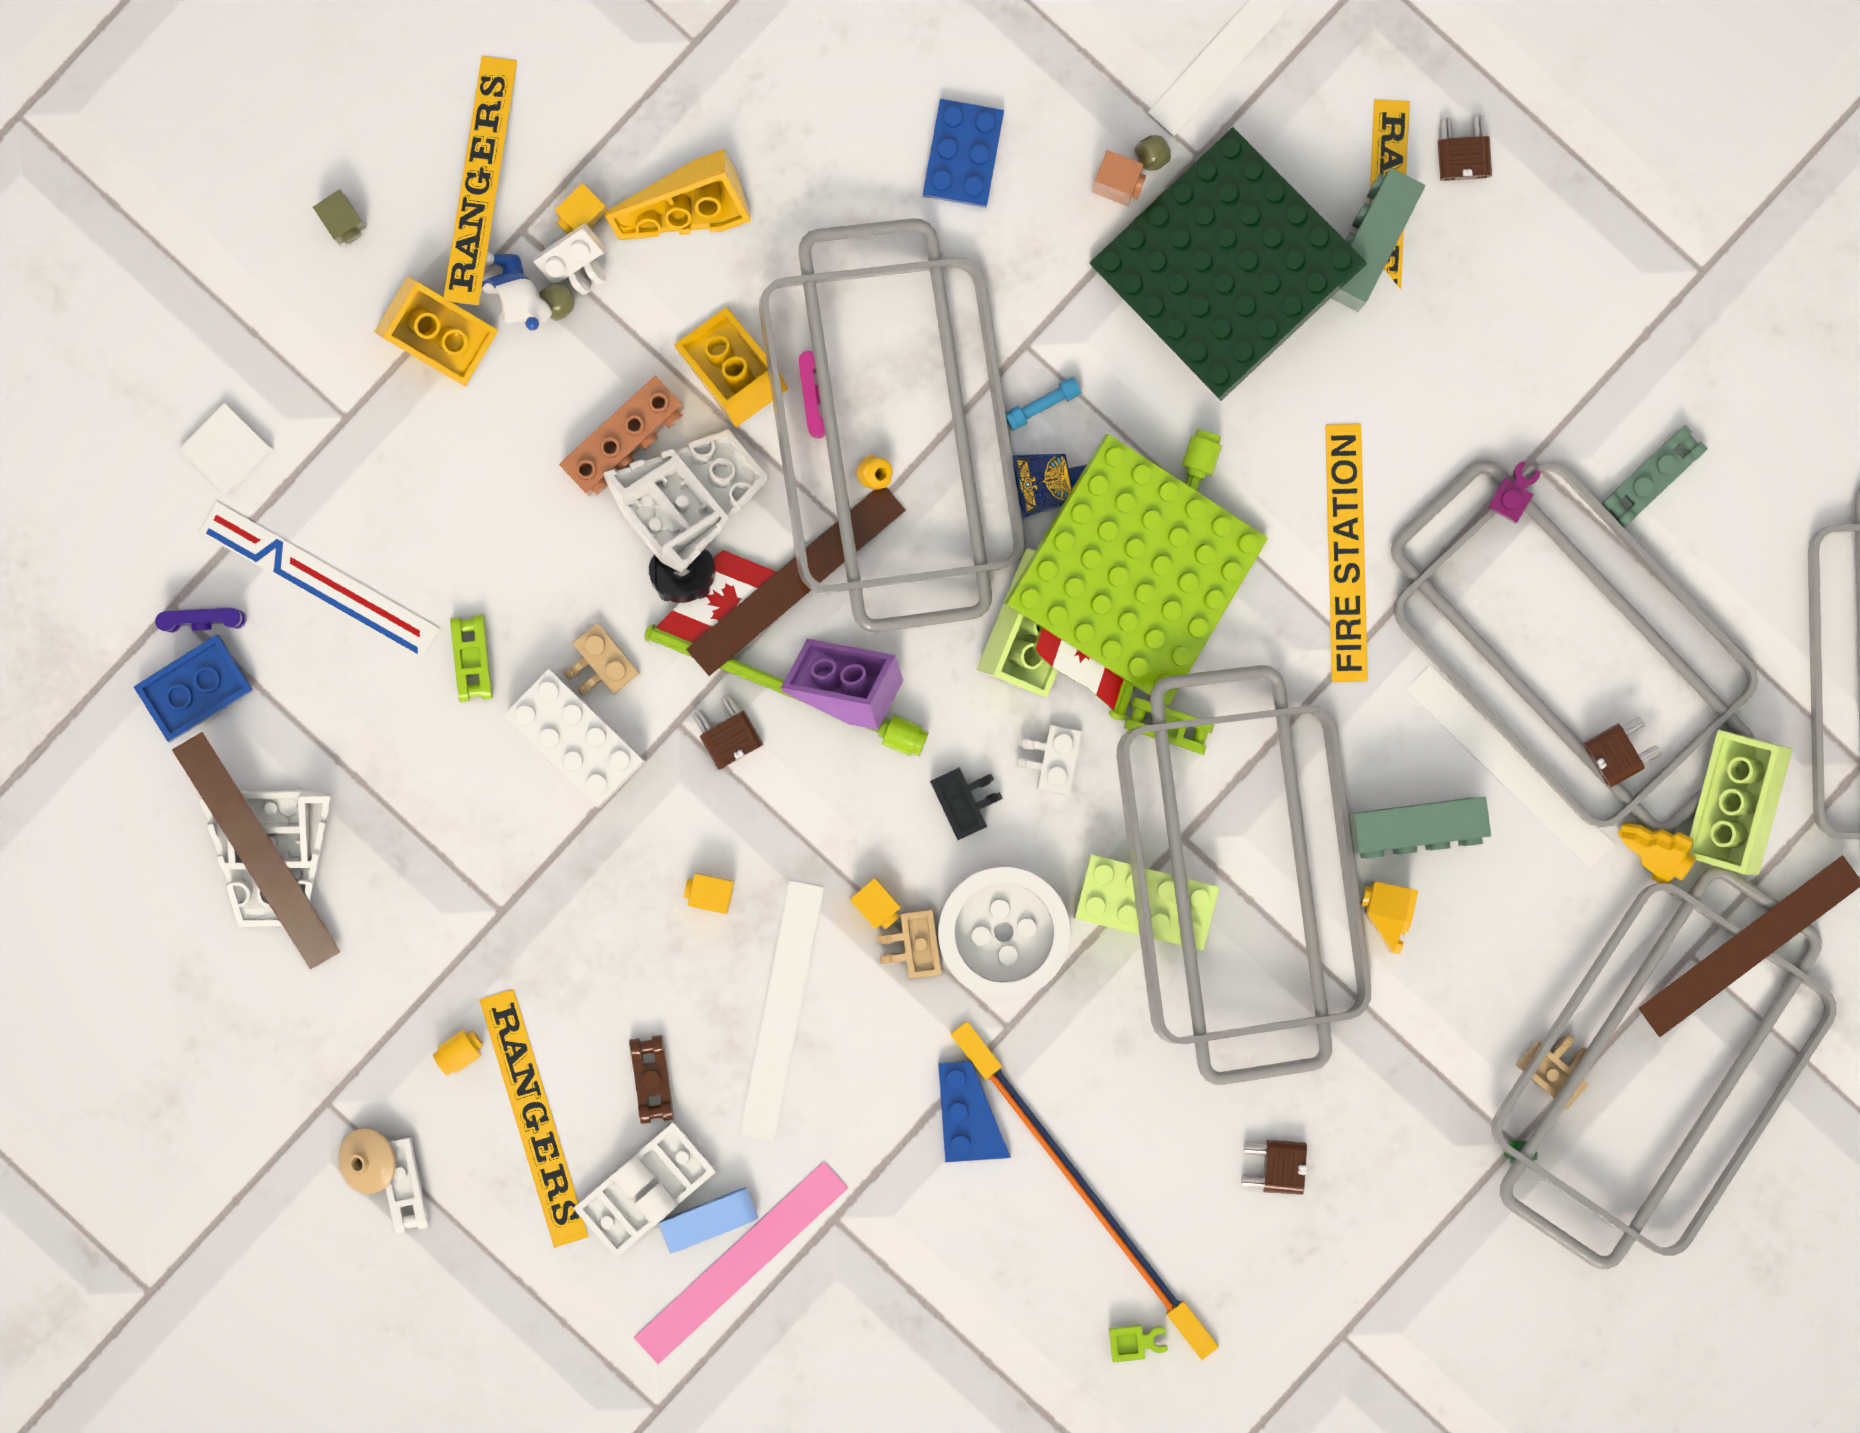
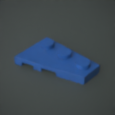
(967, 1118)

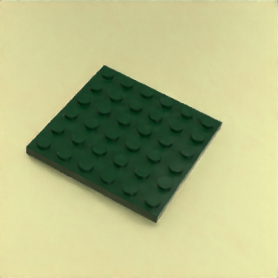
(1227, 263)

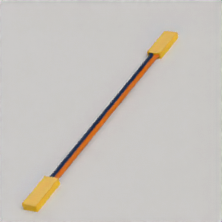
(1180, 1314)

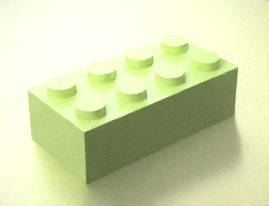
(1110, 901)

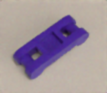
(200, 619)

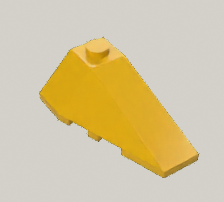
(691, 198)

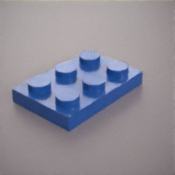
(963, 153)
(193, 688)

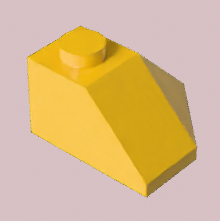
(1389, 911)

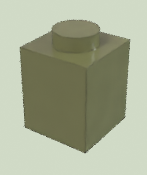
(340, 218)

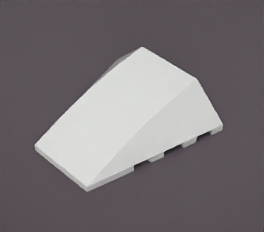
(686, 495)
(295, 826)

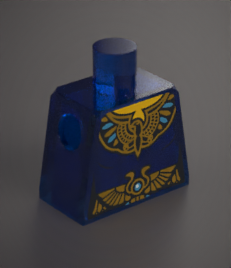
(1043, 481)

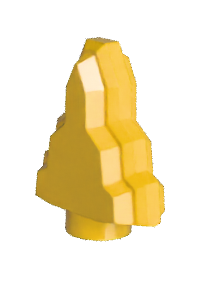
(1659, 851)

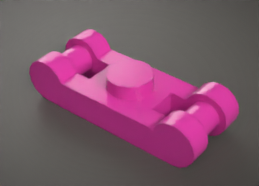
(811, 395)

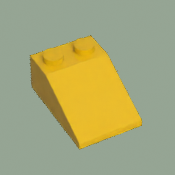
(436, 331)
(729, 366)

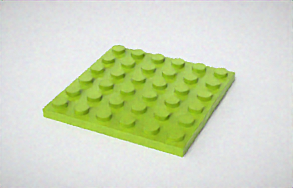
(1135, 568)

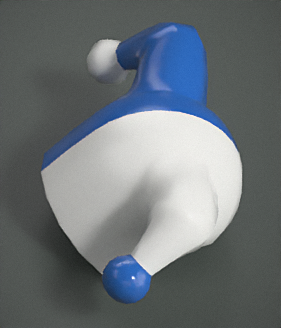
(516, 292)

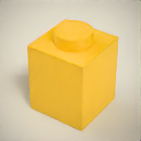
(578, 209)
(709, 893)
(876, 904)

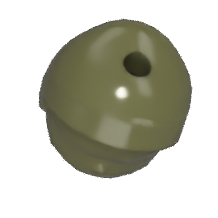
(1153, 152)
(559, 300)

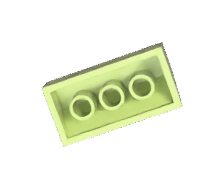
(1010, 648)
(1738, 802)

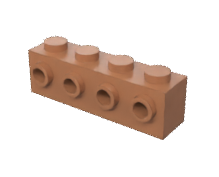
(622, 436)

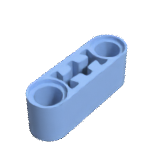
(708, 1220)

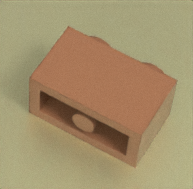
(1119, 178)

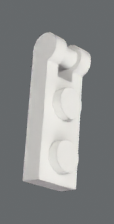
(406, 1189)

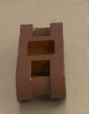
(651, 1079)

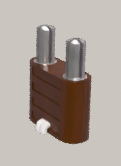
(1464, 156)
(730, 738)
(1616, 755)
(1282, 1167)

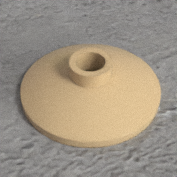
(376, 1157)

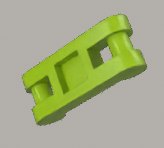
(471, 658)
(1175, 736)

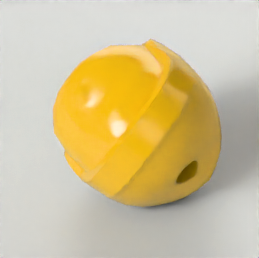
(874, 472)

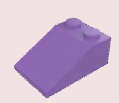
(845, 682)

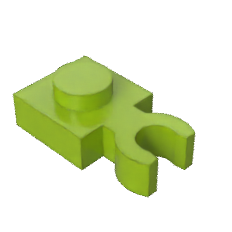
(1130, 1342)

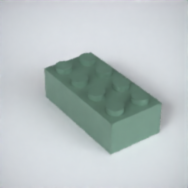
(1378, 232)
(1418, 825)

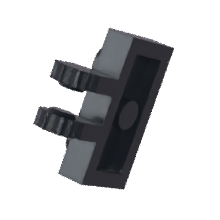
(959, 802)

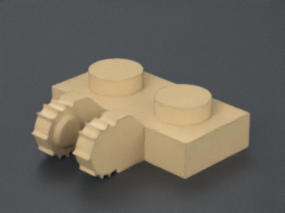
(604, 658)
(919, 944)
(1552, 1071)

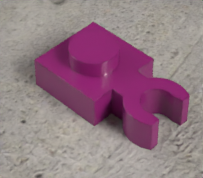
(1512, 497)

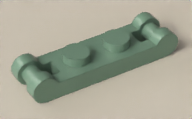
(1654, 476)

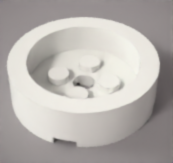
(1011, 966)

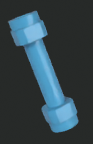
(1067, 390)

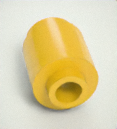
(458, 1052)

